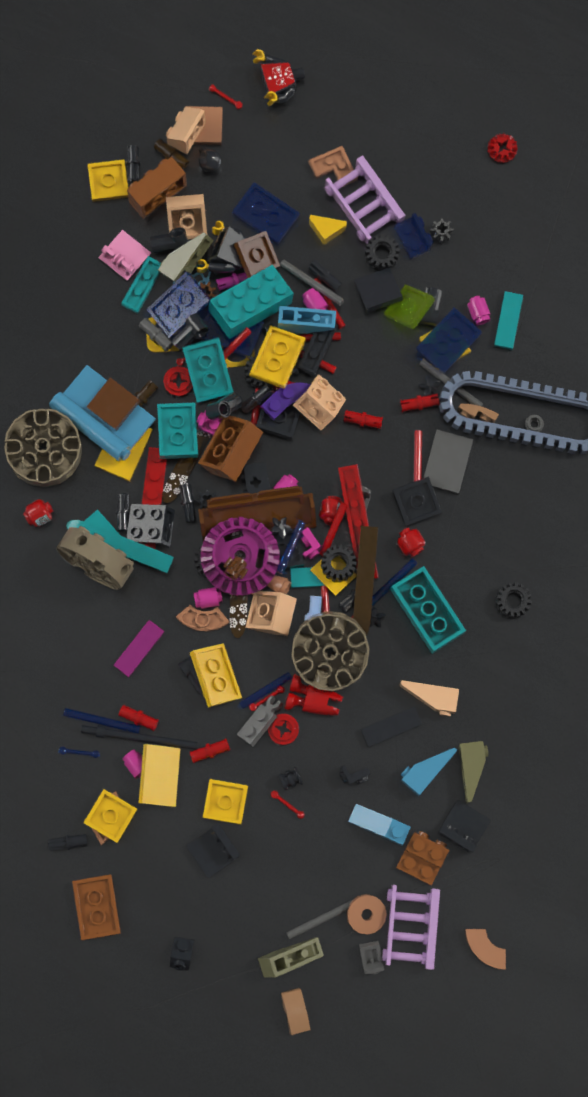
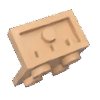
(320, 402)

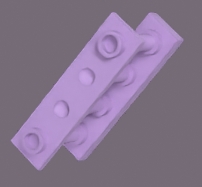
(374, 184)
(428, 938)

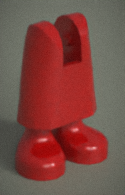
(315, 699)

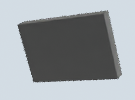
(448, 461)

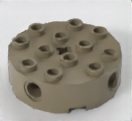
(47, 429)
(95, 557)
(343, 665)

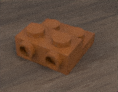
(423, 857)

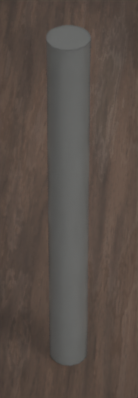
(310, 281)
(443, 378)
(318, 920)

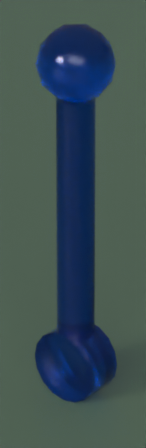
(63, 750)

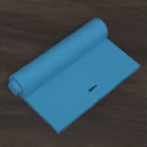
(74, 405)

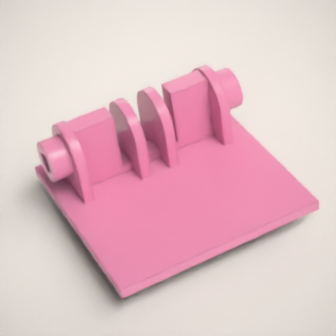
(124, 255)

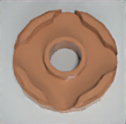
(377, 918)

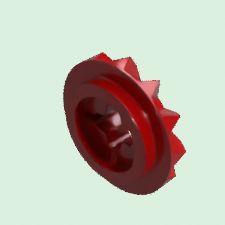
(504, 155)
(171, 375)
(288, 737)

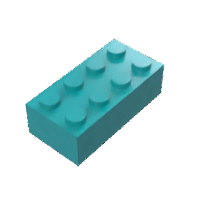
(250, 301)
(427, 610)

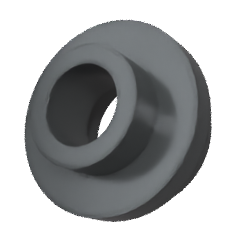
(534, 418)

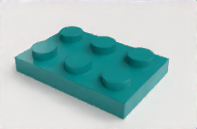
(207, 369)
(177, 430)

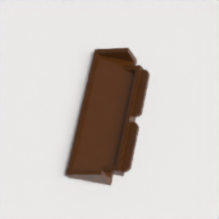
(261, 507)

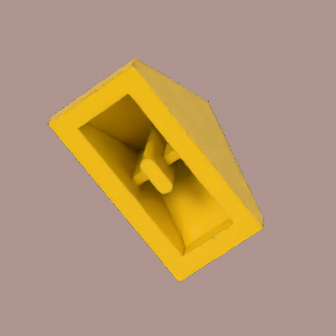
(327, 228)

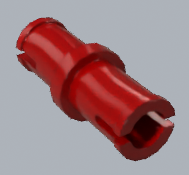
(420, 402)
(363, 419)
(138, 717)
(209, 750)

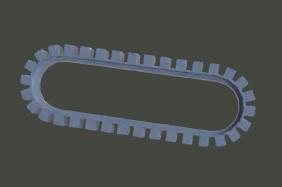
(466, 380)

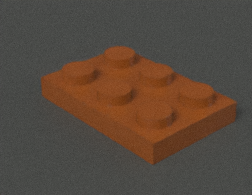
(96, 907)

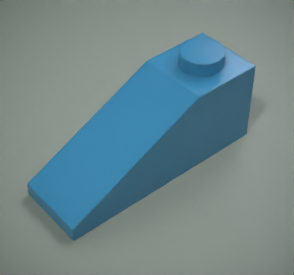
(305, 320)
(423, 773)
(379, 824)

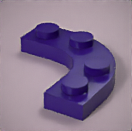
(283, 398)

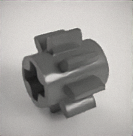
(437, 233)

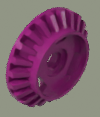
(217, 551)

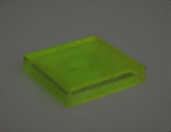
(412, 308)

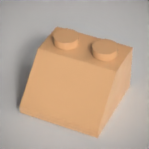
(186, 129)
(187, 213)
(271, 612)

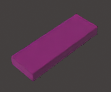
(139, 648)

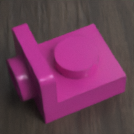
(207, 425)
(309, 540)

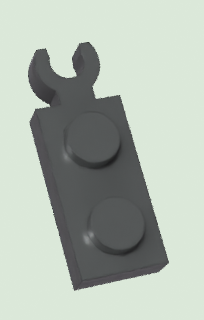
(259, 721)

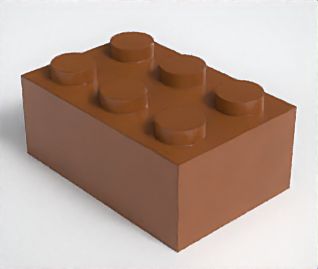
(156, 186)
(230, 447)

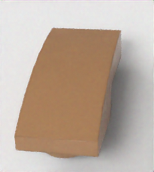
(471, 411)
(295, 1011)

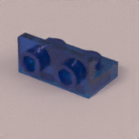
(414, 236)

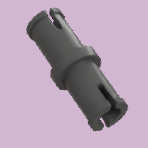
(156, 334)

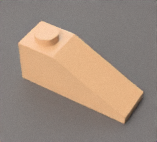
(436, 697)

